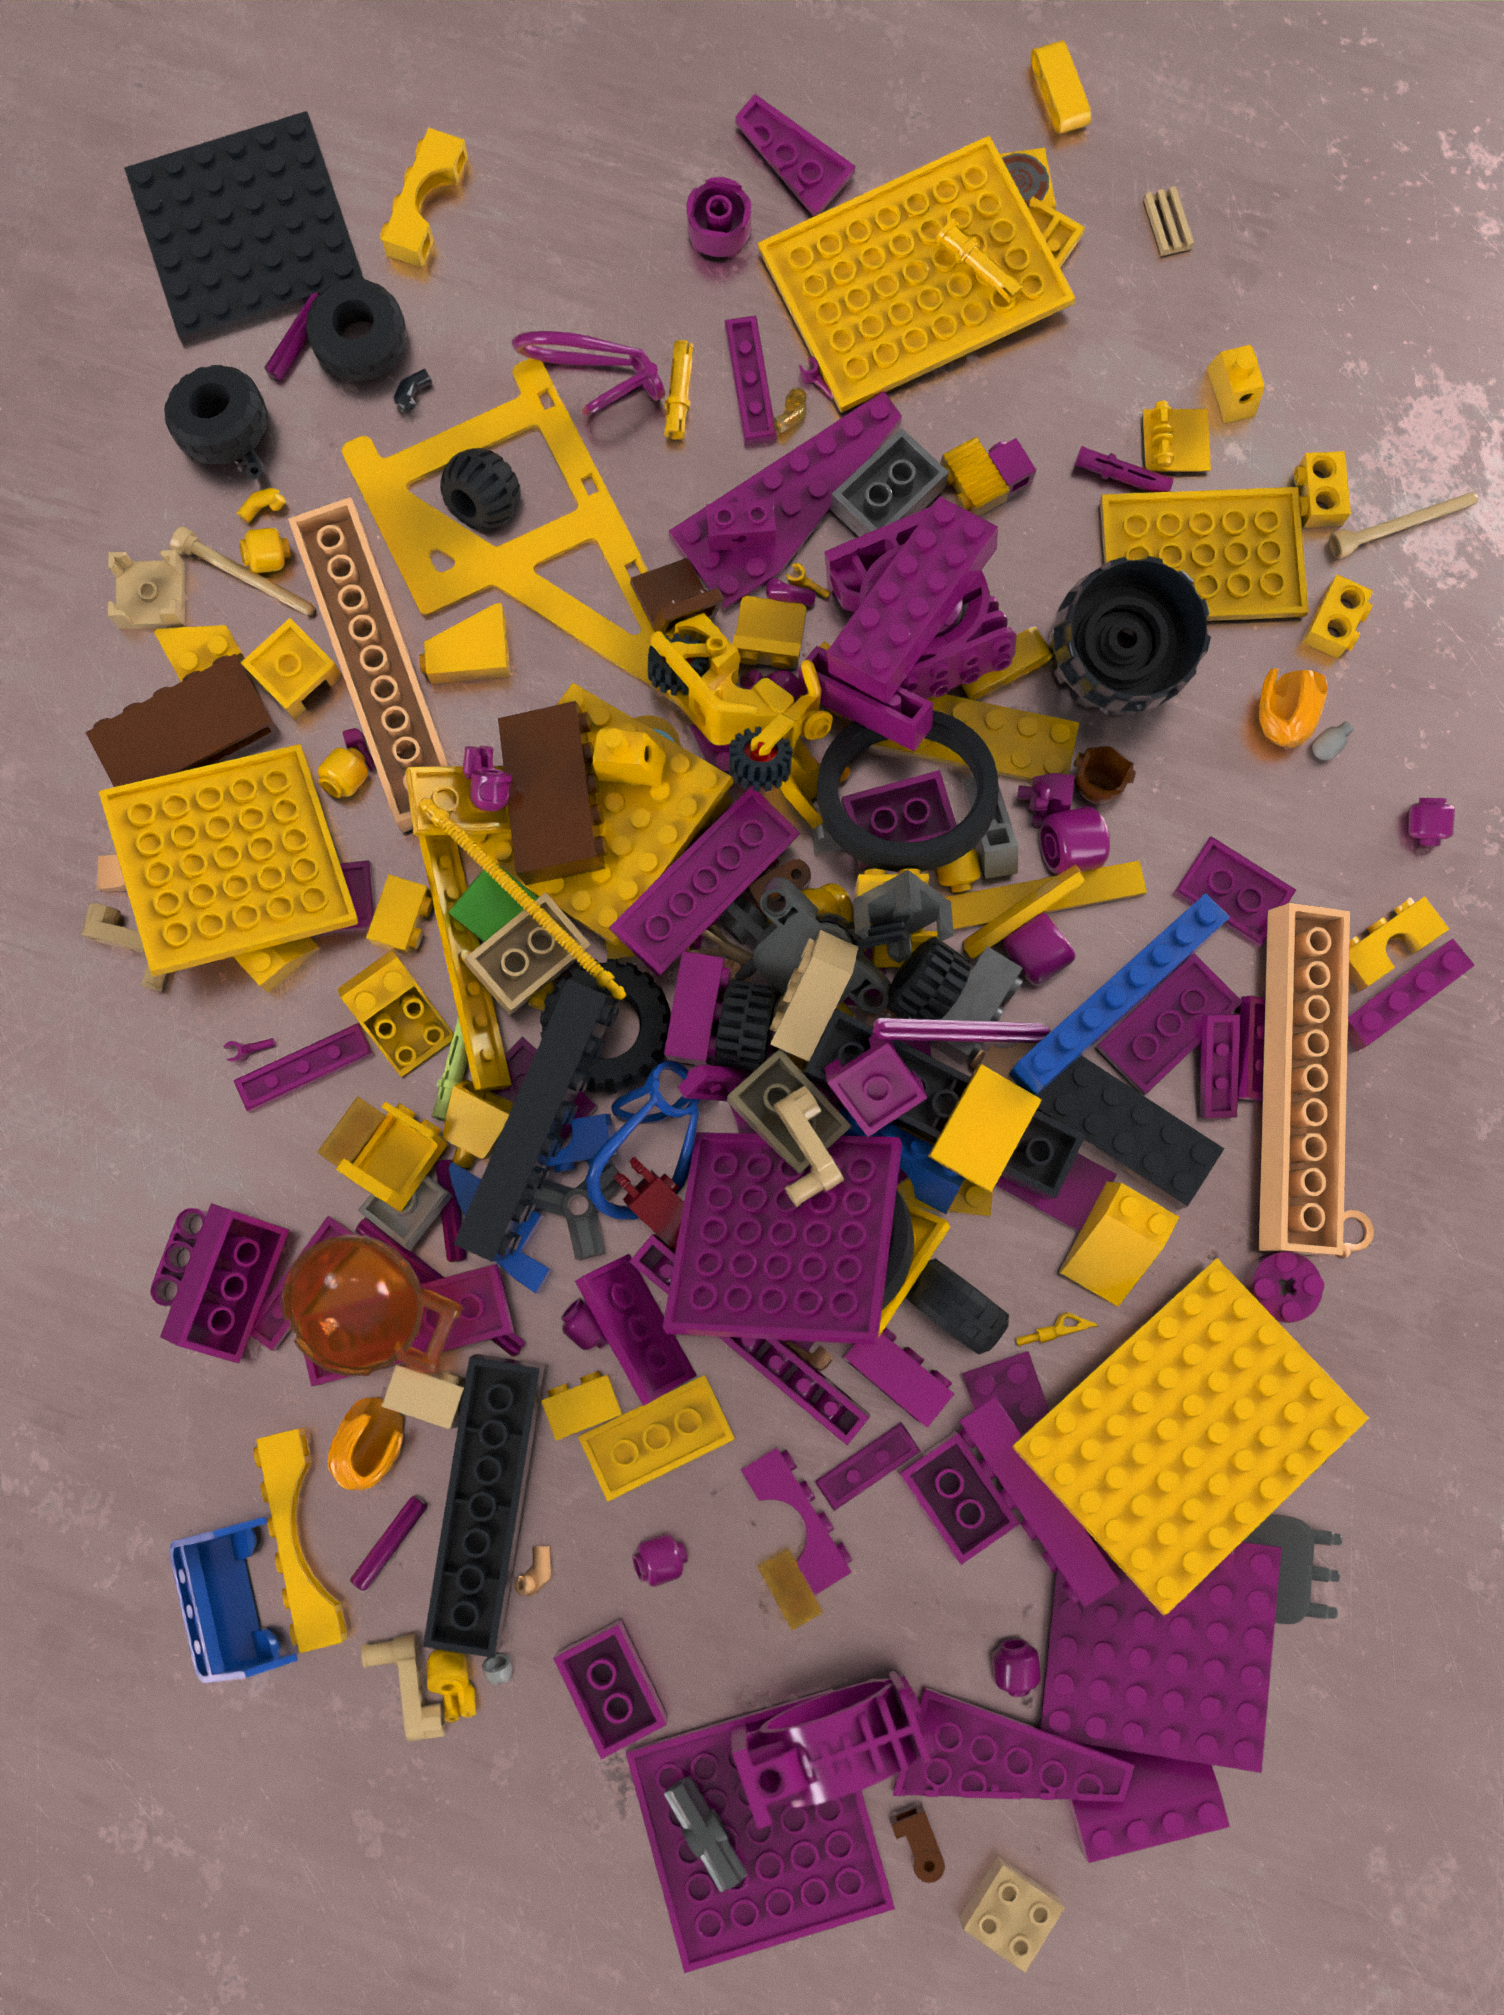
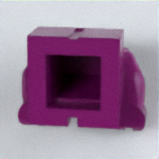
(1048, 795)

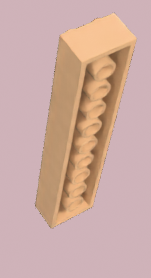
(369, 648)
(1304, 1081)

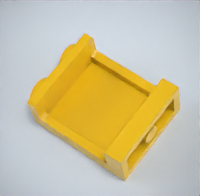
(396, 1157)

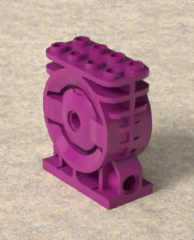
(955, 653)
(831, 1746)

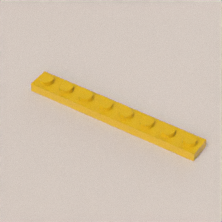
(471, 998)

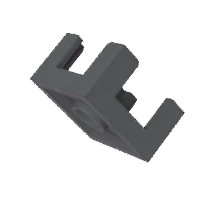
(903, 899)

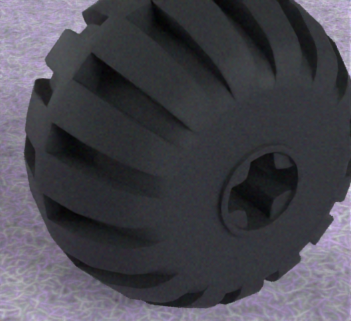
(480, 488)

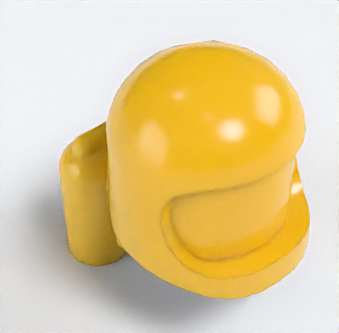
(449, 1677)

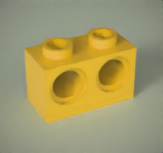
(1331, 490)
(1335, 615)

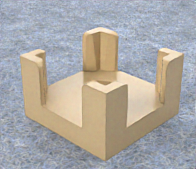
(148, 591)

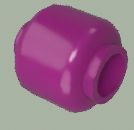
(1431, 820)
(582, 1326)
(659, 1560)
(1016, 1667)

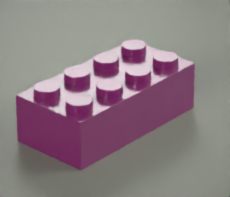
(224, 1284)

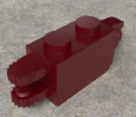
(654, 1202)

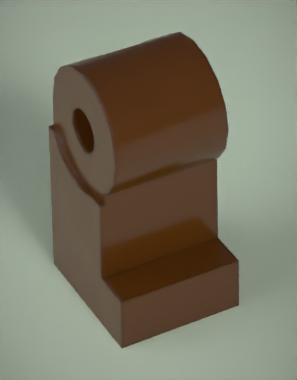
(793, 870)
(925, 1855)

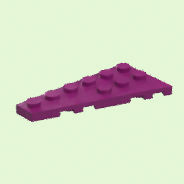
(1005, 1759)

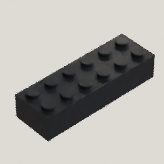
(1131, 1131)

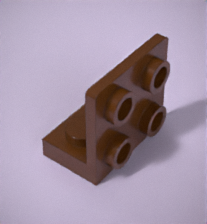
(674, 595)

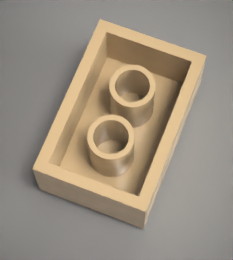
(523, 957)
(812, 994)

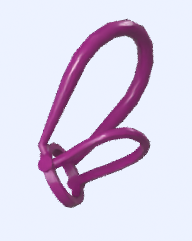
(525, 343)

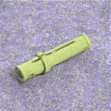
(452, 1075)

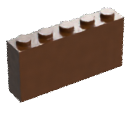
(184, 725)
(552, 793)

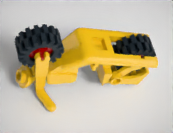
(755, 722)

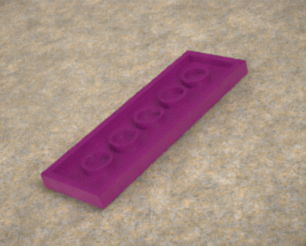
(704, 881)
(482, 1318)

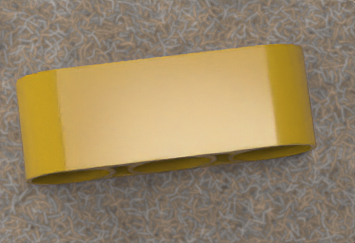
(1060, 87)
(1030, 654)

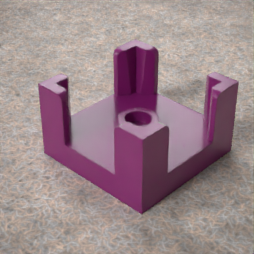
(875, 1086)

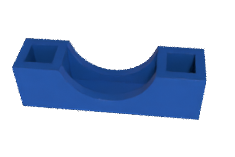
(931, 1180)

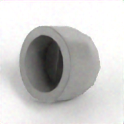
(497, 1669)

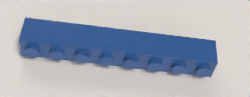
(1118, 996)

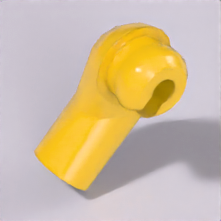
(258, 500)

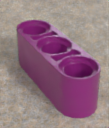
(168, 1267)

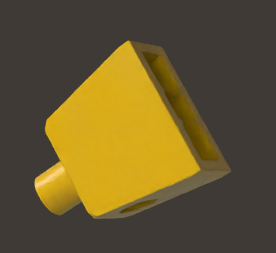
(1236, 376)
(622, 755)
(474, 1122)

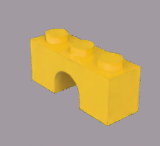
(1414, 926)

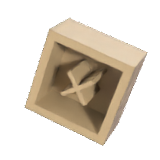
(426, 1395)
(1011, 1913)

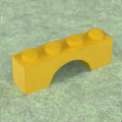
(437, 164)

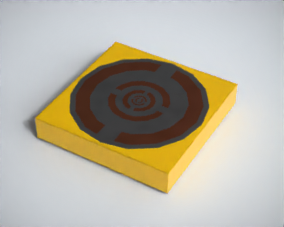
(1031, 175)

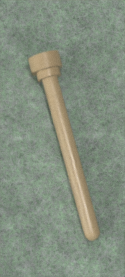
(186, 542)
(1345, 542)

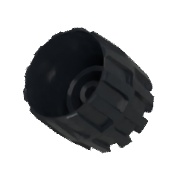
(1158, 613)

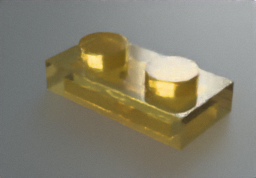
(352, 1132)
(789, 1589)

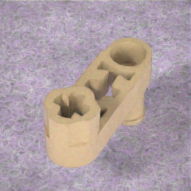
(102, 927)
(795, 1113)
(419, 1719)

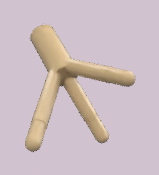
(725, 946)

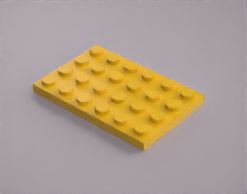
(1232, 543)

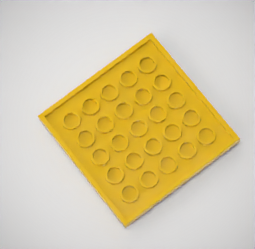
(642, 825)
(227, 859)

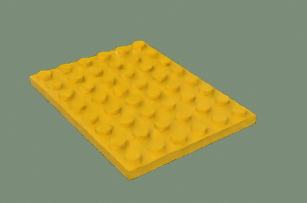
(892, 303)
(1190, 1435)

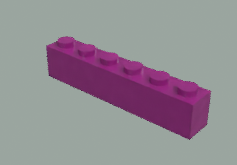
(1046, 1518)

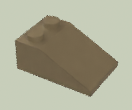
(768, 1085)

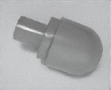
(1332, 741)

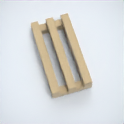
(1162, 197)

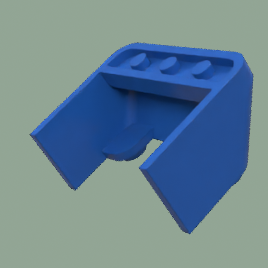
(221, 1606)

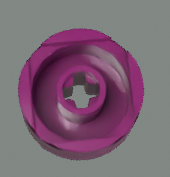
(719, 217)
(1302, 1280)

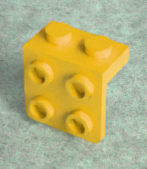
(769, 632)

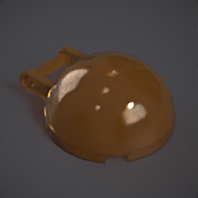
(362, 1307)

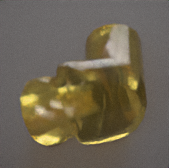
(793, 411)

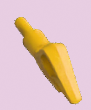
(1052, 1332)

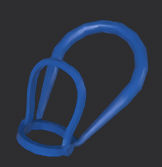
(615, 1141)

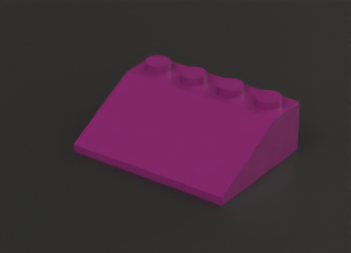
(1162, 1805)

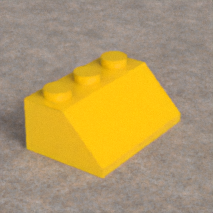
(277, 962)

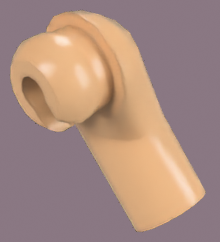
(537, 1575)

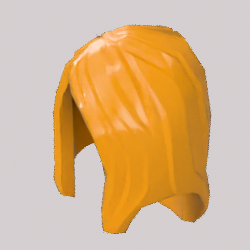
(1291, 706)
(365, 1444)

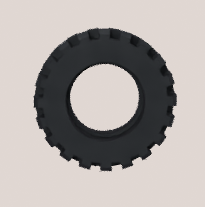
(654, 1019)

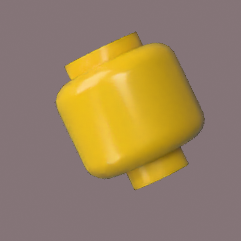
(264, 550)
(342, 772)
(960, 872)

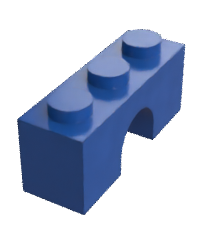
(587, 1139)

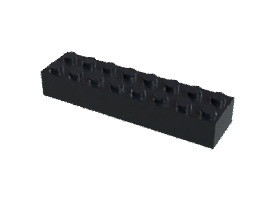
(536, 1122)
(1040, 1157)
(483, 1505)

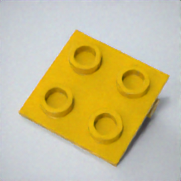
(1176, 439)

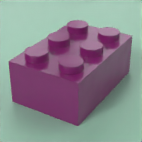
(903, 810)
(696, 1008)
(901, 1377)
(958, 1497)
(610, 1689)

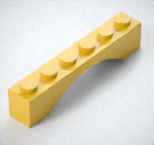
(314, 1611)

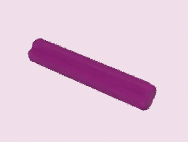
(290, 343)
(450, 1213)
(388, 1543)

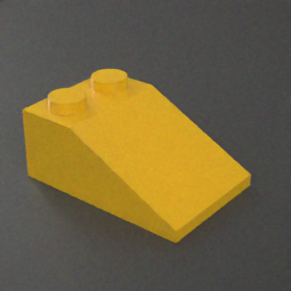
(1118, 1242)

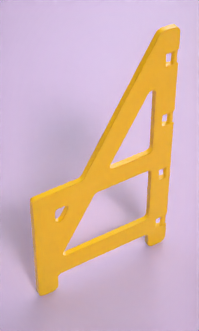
(418, 529)

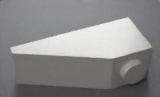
(999, 846)

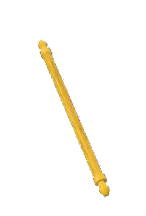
(441, 818)

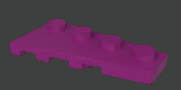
(799, 158)

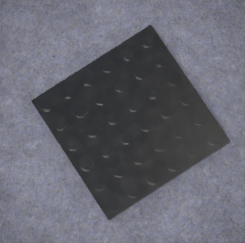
(242, 225)

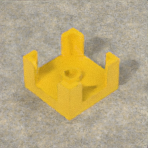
(290, 667)

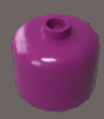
(1074, 838)
(1039, 949)

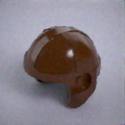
(1102, 774)

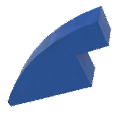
(520, 1266)

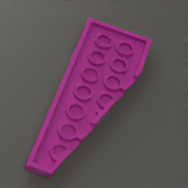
(801, 497)

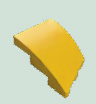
(802, 783)

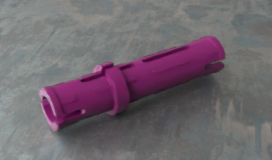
(1122, 471)

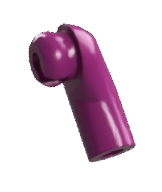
(784, 592)

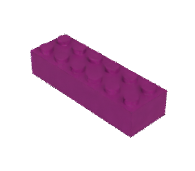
(912, 599)

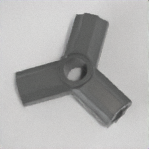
(583, 1228)

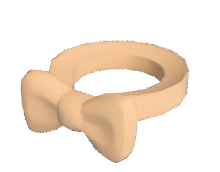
(1368, 1233)

